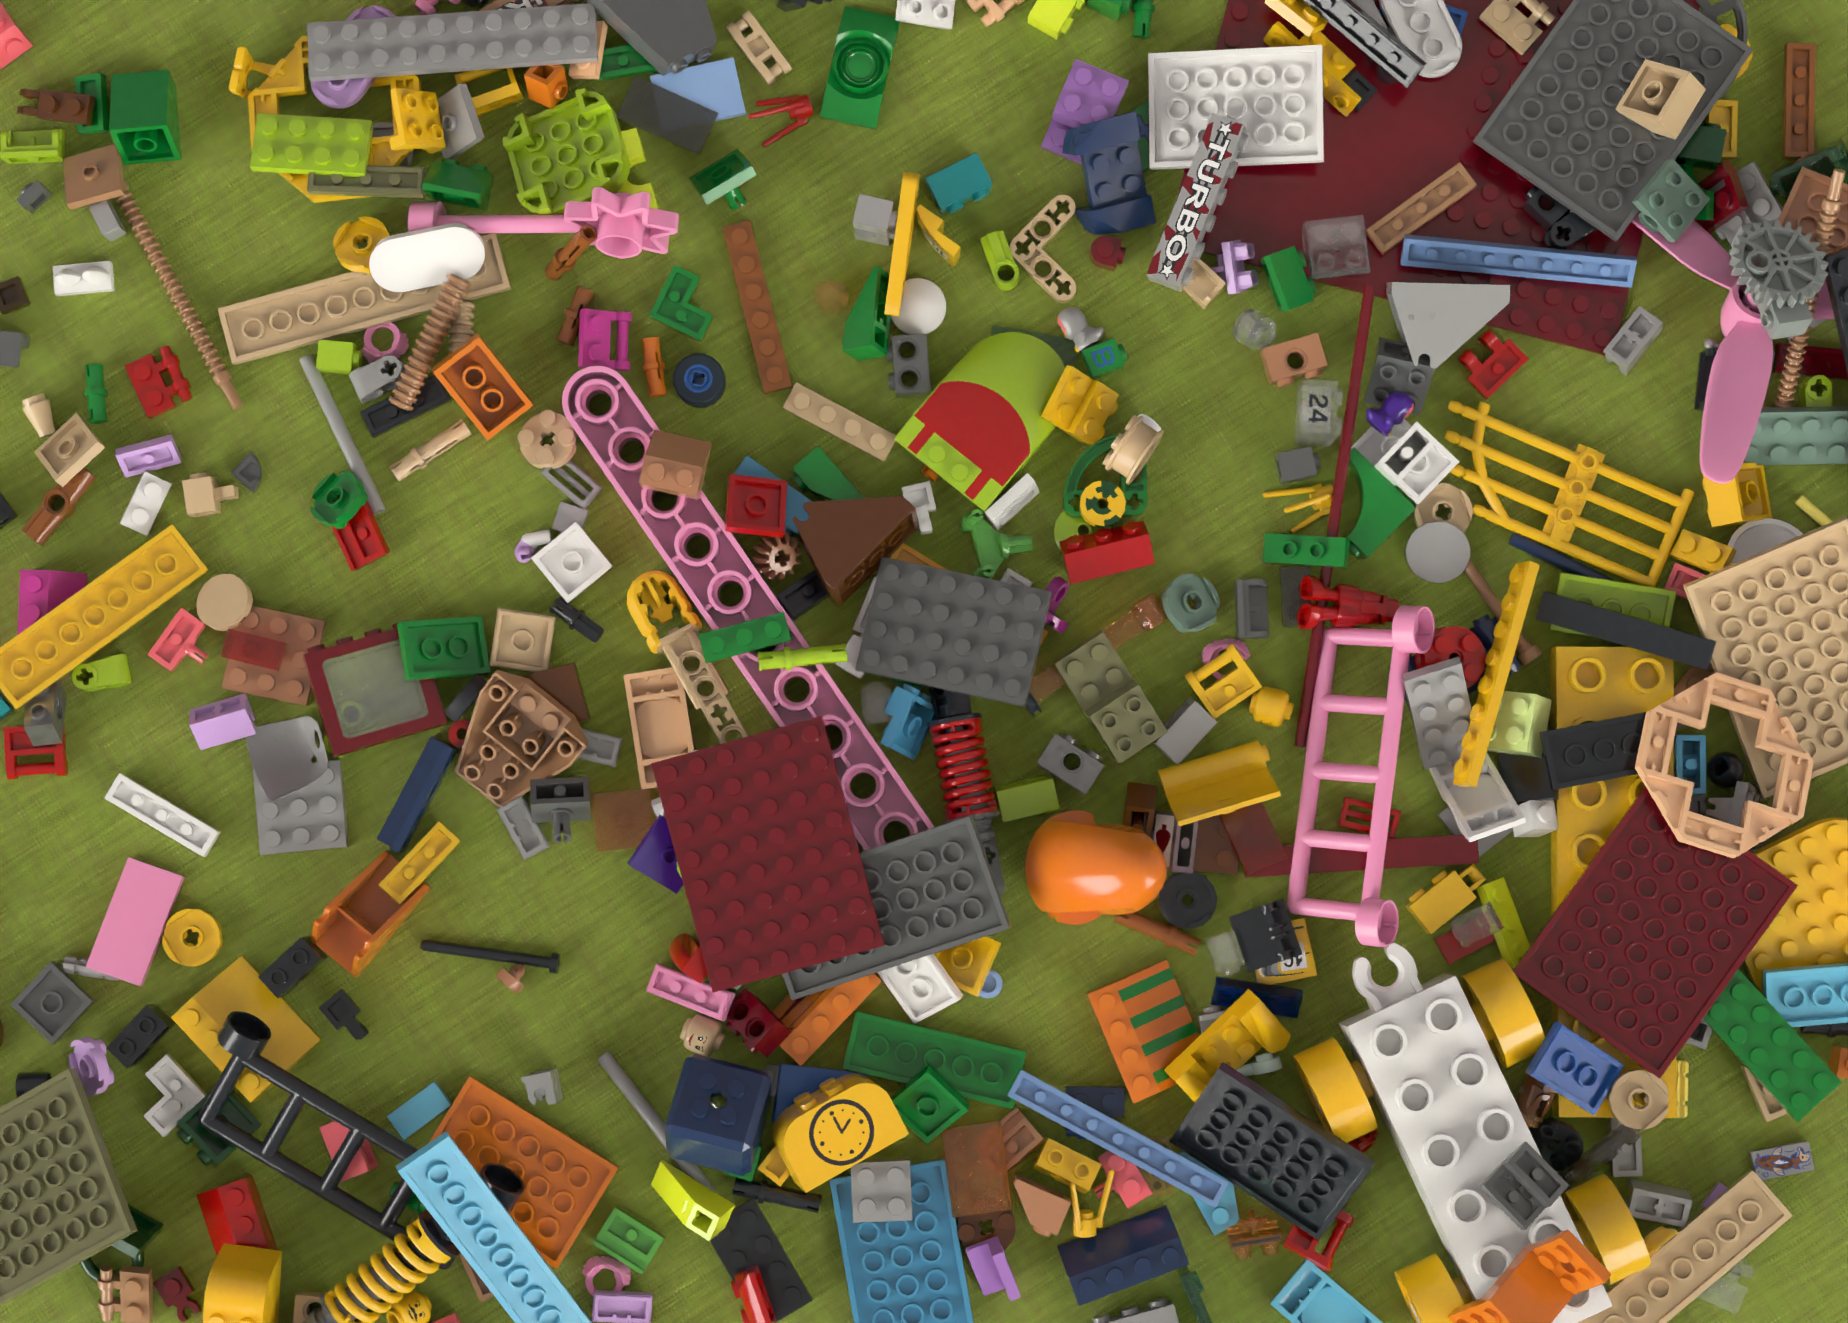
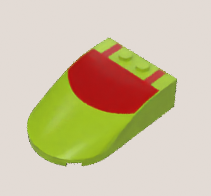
(986, 416)

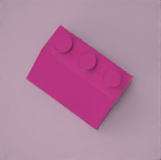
(43, 591)

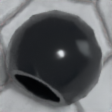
(1725, 769)

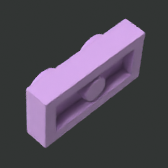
(148, 455)

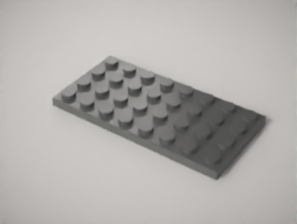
(927, 898)

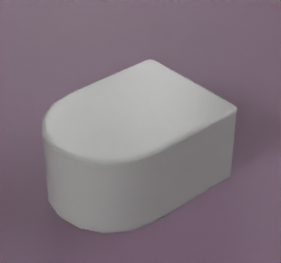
(107, 220)

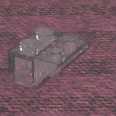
(1336, 247)

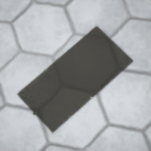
(667, 115)

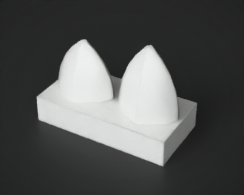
(83, 278)

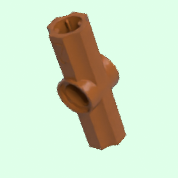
(46, 518)

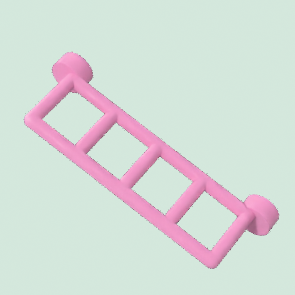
(1374, 917)

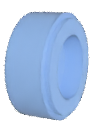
(992, 985)

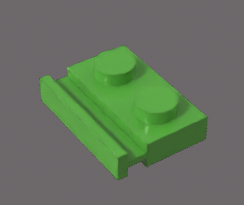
(628, 1240)

